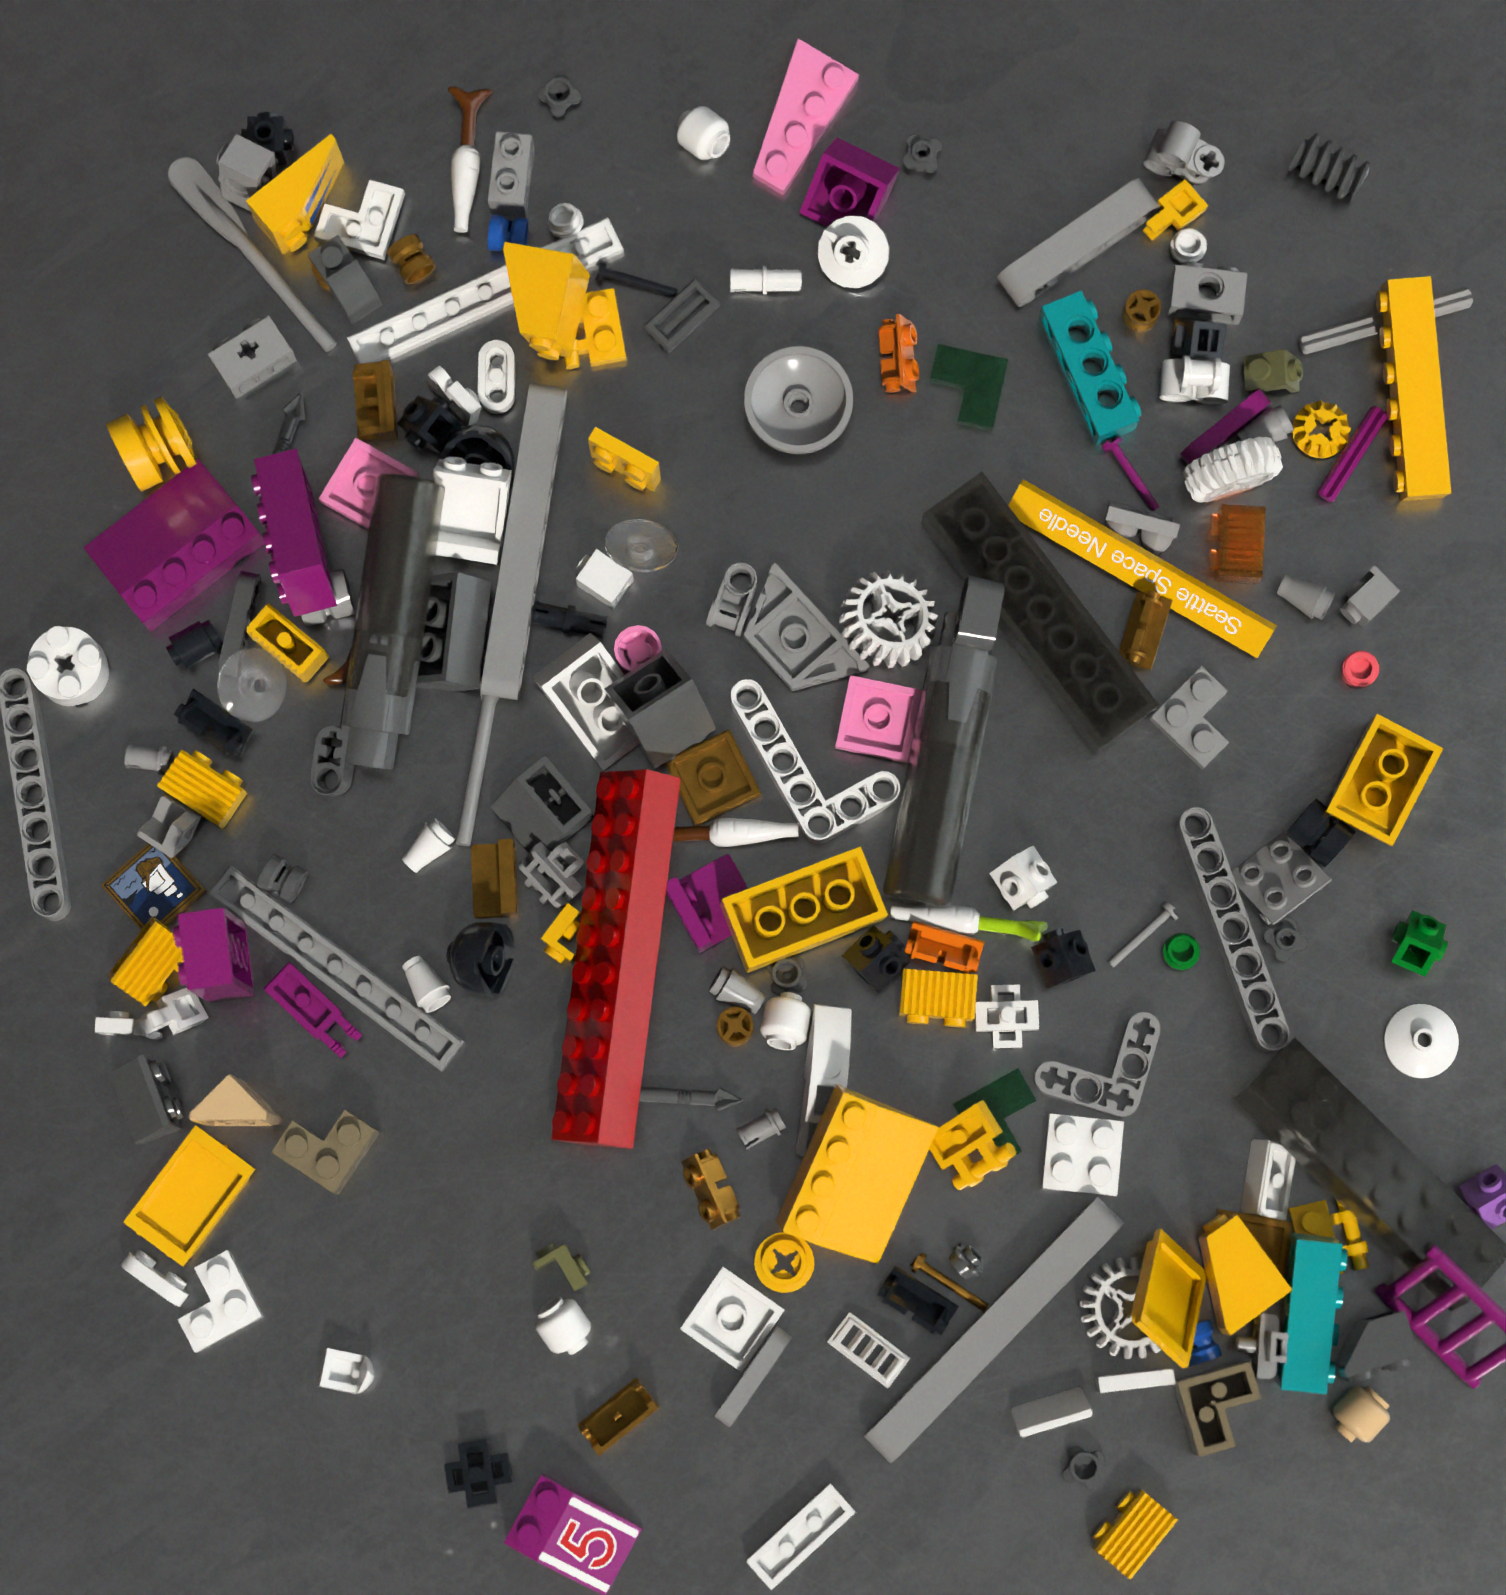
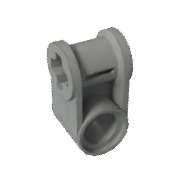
(733, 601)

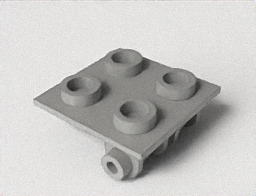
(1279, 878)

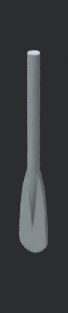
(206, 199)
(478, 756)

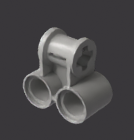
(1183, 154)

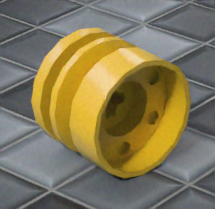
(152, 443)

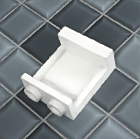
(472, 509)

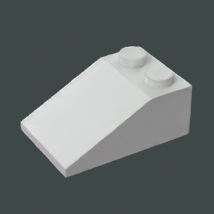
(577, 692)

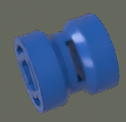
(506, 231)
(1204, 1347)

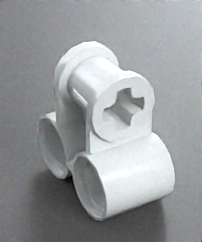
(1194, 380)

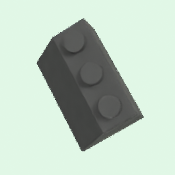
(454, 633)

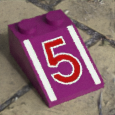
(572, 1534)

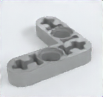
(1119, 1078)

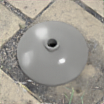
(805, 377)

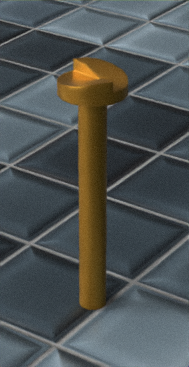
(919, 1263)

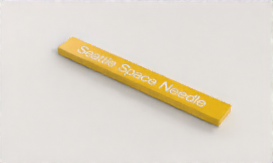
(1141, 568)

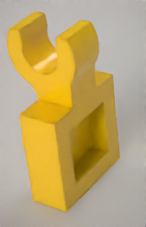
(1178, 208)

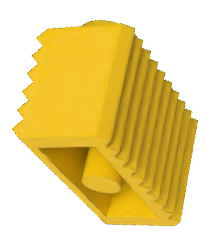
(287, 643)
(202, 788)
(147, 963)
(938, 996)
(1133, 1532)

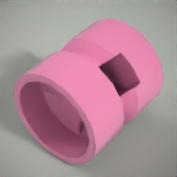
(635, 647)

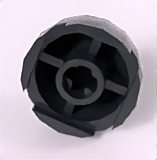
(480, 445)
(480, 956)

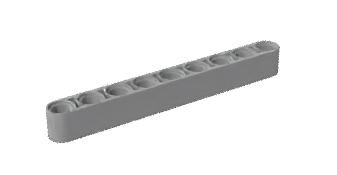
(524, 541)
(993, 1330)

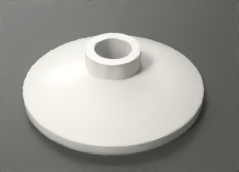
(1403, 1046)

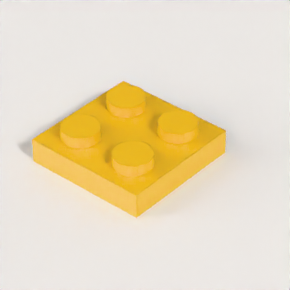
(616, 455)

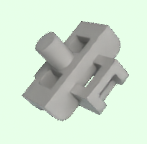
(559, 871)
(1264, 1345)

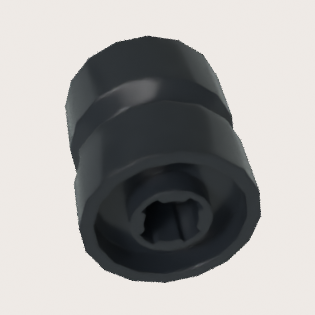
(1320, 833)

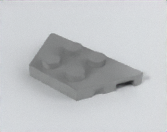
(798, 637)

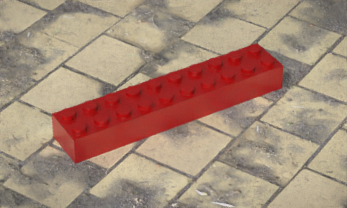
(616, 959)

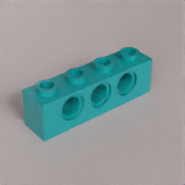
(1102, 420)

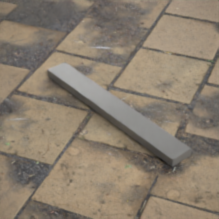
(336, 968)

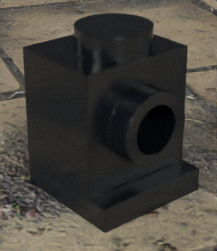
(1198, 338)

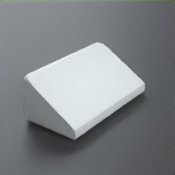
(1268, 1180)
(1051, 1412)

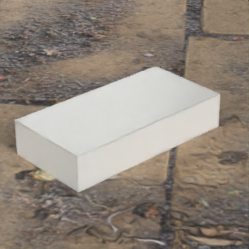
(1135, 1380)

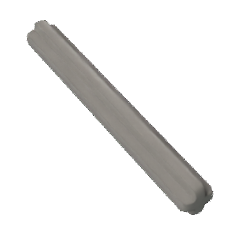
(1370, 324)

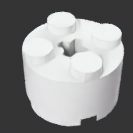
(64, 646)

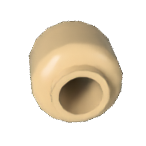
(1361, 1414)

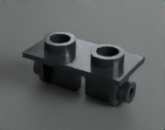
(222, 728)
(908, 1293)

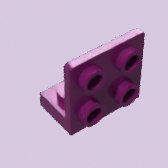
(699, 899)

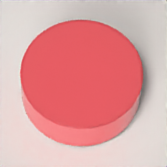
(1359, 669)

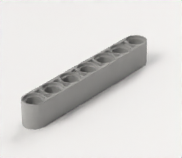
(45, 808)
(1232, 948)

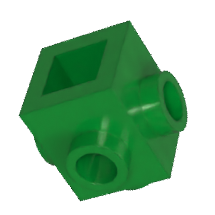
(1418, 943)

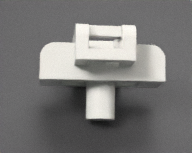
(1006, 1015)

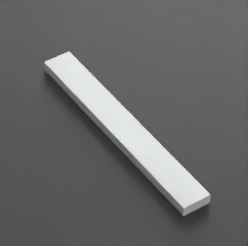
(470, 300)

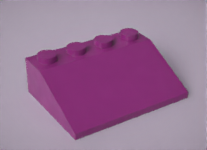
(174, 545)

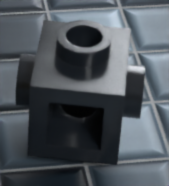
(271, 133)
(428, 423)
(876, 957)
(1062, 957)

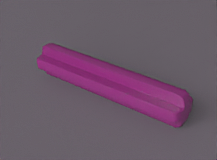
(1352, 454)

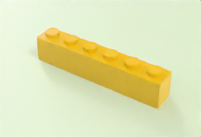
(1414, 389)

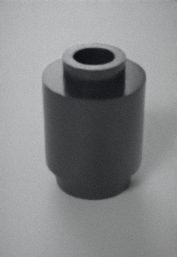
(194, 644)

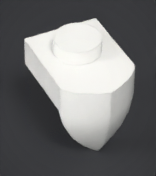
(345, 1371)

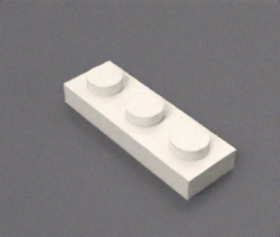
(800, 1536)

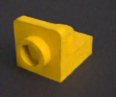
(563, 927)

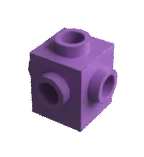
(1487, 1195)

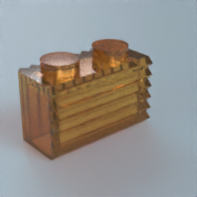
(1238, 543)

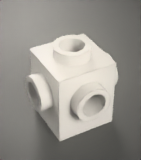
(1024, 879)

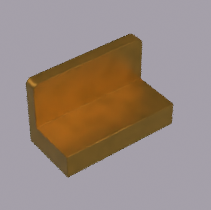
(494, 879)

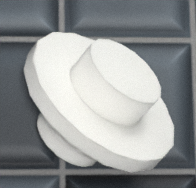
(853, 251)

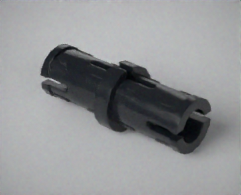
(569, 619)

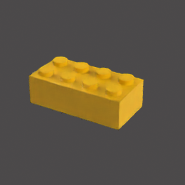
(803, 909)

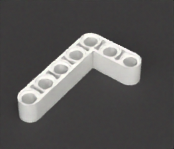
(799, 774)

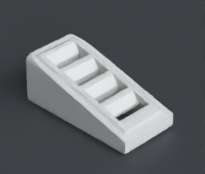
(895, 1367)

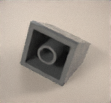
(661, 708)

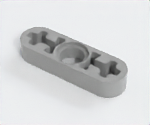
(753, 1376)

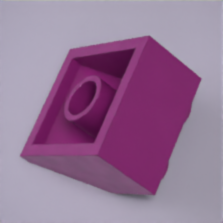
(848, 184)

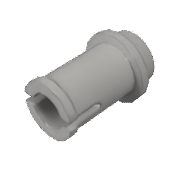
(149, 758)
(761, 1128)

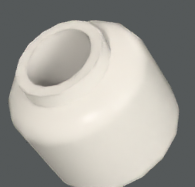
(703, 133)
(786, 1021)
(562, 1325)

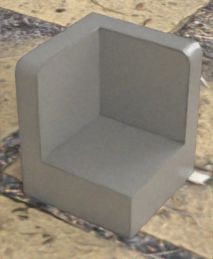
(170, 826)

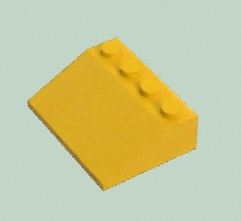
(856, 1175)

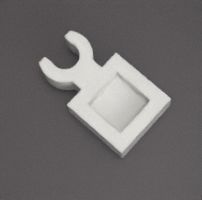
(461, 400)

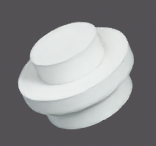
(565, 220)
(1188, 246)

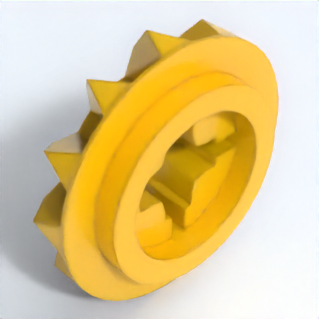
(1319, 445)
(782, 1280)

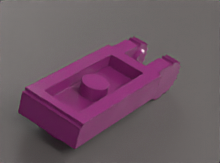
(309, 1006)

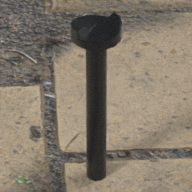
(633, 280)

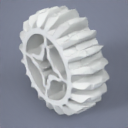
(1232, 469)
(884, 595)
(1109, 1333)

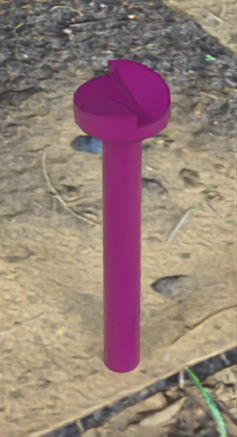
(1135, 478)

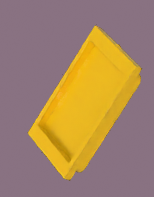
(189, 1196)
(1169, 1297)

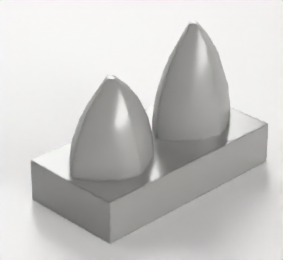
(1156, 528)

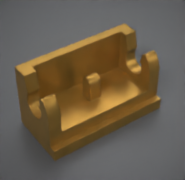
(375, 401)
(617, 1416)

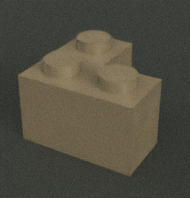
(327, 1160)
(1204, 1402)

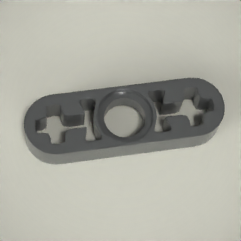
(240, 615)

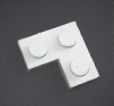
(368, 230)
(230, 1305)

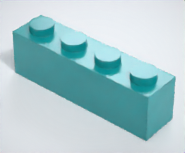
(1311, 1312)

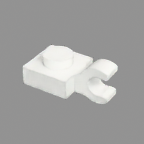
(177, 1010)
(119, 1024)

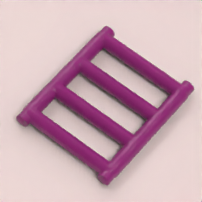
(1418, 1320)

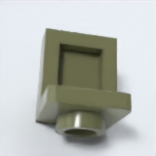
(1272, 371)
(573, 1267)

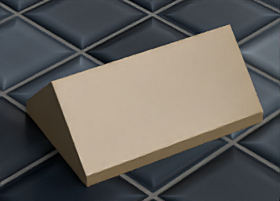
(234, 1104)

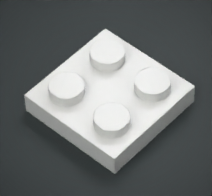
(1082, 1155)
(732, 1319)

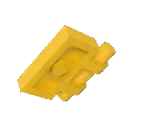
(602, 331)
(963, 1135)
(1316, 1220)

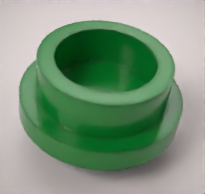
(1181, 951)

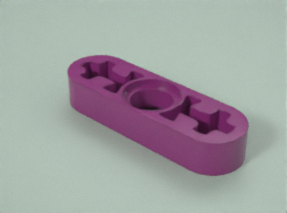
(1227, 426)

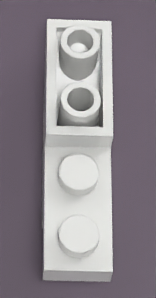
(824, 1066)

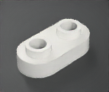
(496, 378)
(142, 1267)

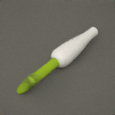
(967, 921)

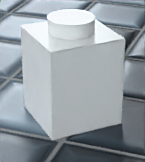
(603, 578)

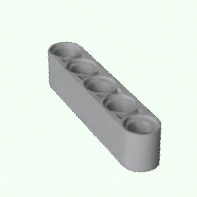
(1078, 242)

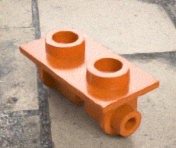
(898, 338)
(944, 946)

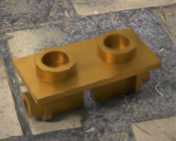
(1144, 629)
(715, 1205)

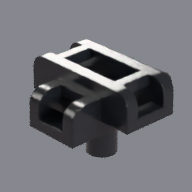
(476, 1473)

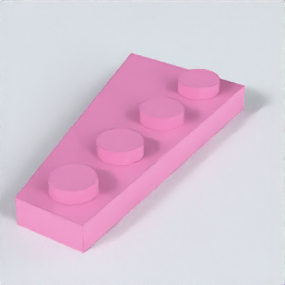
(805, 107)

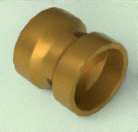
(411, 259)

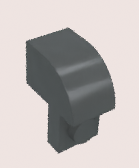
(345, 279)

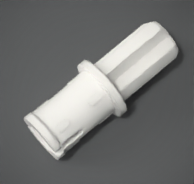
(765, 280)

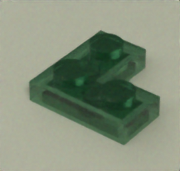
(979, 376)
(1003, 1099)

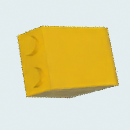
(546, 296)
(1238, 1273)

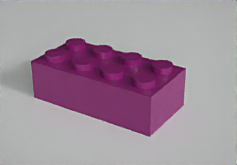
(292, 533)
(214, 955)

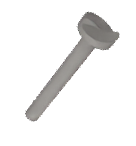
(1144, 933)

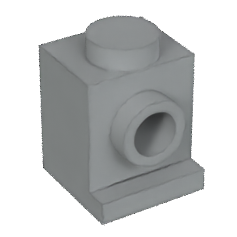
(1368, 598)

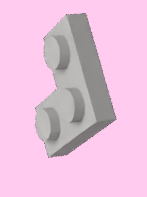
(1184, 722)

